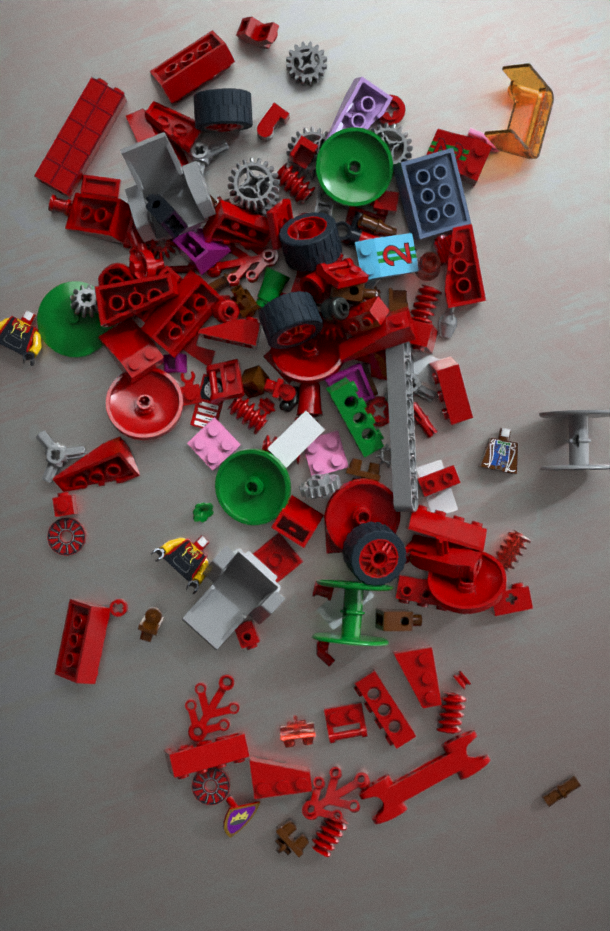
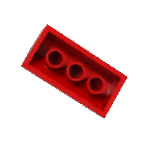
(192, 66)
(183, 315)
(454, 528)
(82, 641)

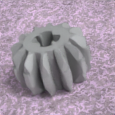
(80, 306)

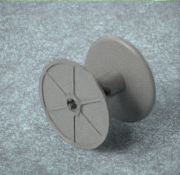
(578, 438)

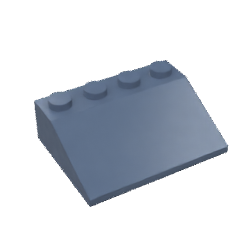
(432, 194)

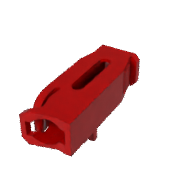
(443, 557)

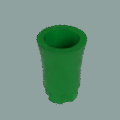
(271, 286)

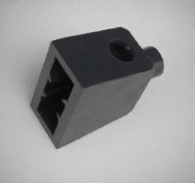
(162, 211)

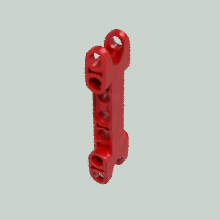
(451, 762)

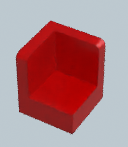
(303, 152)

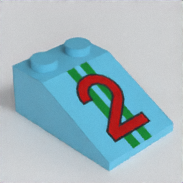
(387, 256)

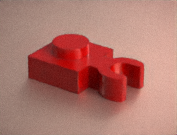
(190, 392)

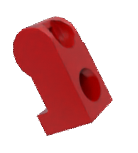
(270, 121)

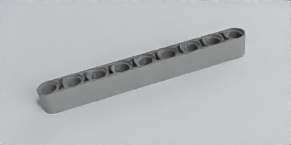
(402, 428)

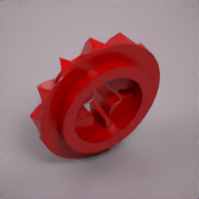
(397, 104)
(378, 401)

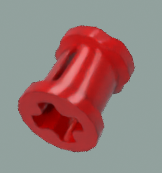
(60, 205)
(322, 591)

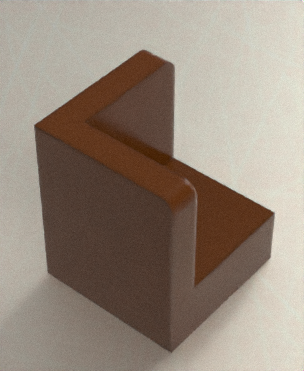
(396, 299)
(254, 381)

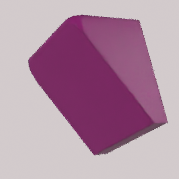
(175, 365)

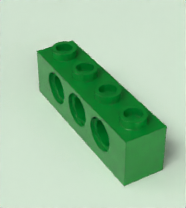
(339, 392)

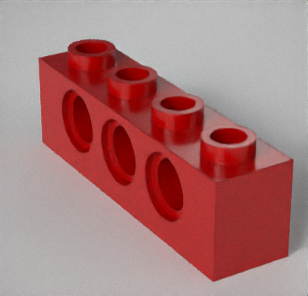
(404, 732)

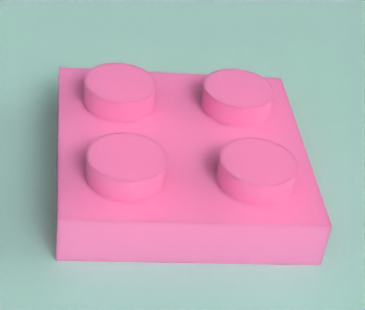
(214, 444)
(326, 454)

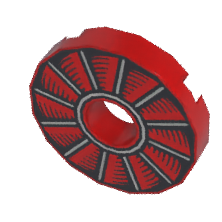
(55, 536)
(215, 796)

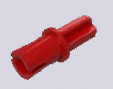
(423, 421)

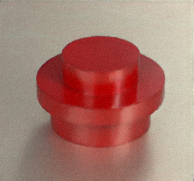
(267, 405)

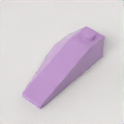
(360, 106)

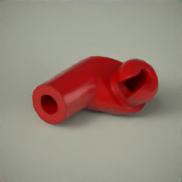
(322, 653)

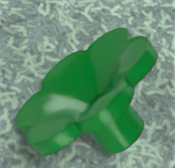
(202, 512)

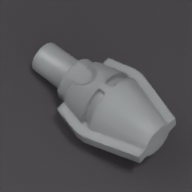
(447, 323)

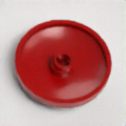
(310, 361)
(145, 407)
(359, 503)
(470, 596)

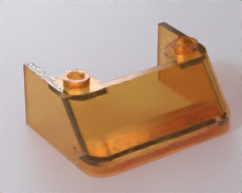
(529, 115)

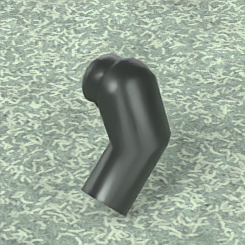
(287, 406)

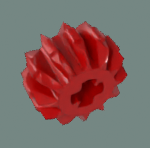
(157, 250)
(333, 329)

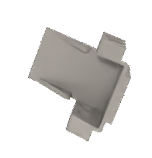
(160, 172)
(239, 589)

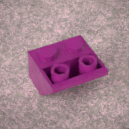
(198, 252)

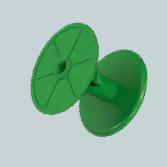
(352, 614)

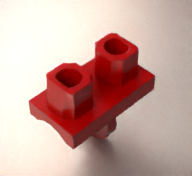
(280, 389)

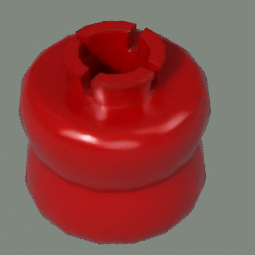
(220, 308)

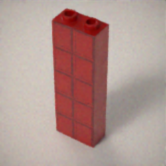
(81, 137)

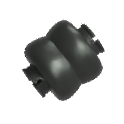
(335, 309)

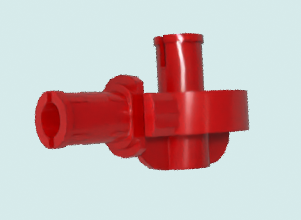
(141, 259)

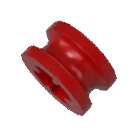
(118, 601)
(462, 680)

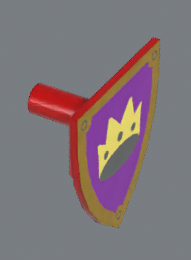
(238, 816)

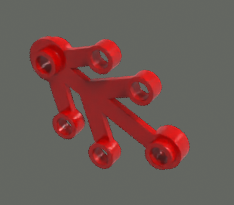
(245, 262)
(209, 710)
(333, 796)

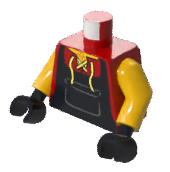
(21, 336)
(186, 558)

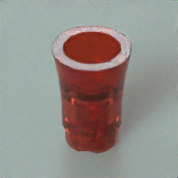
(425, 272)

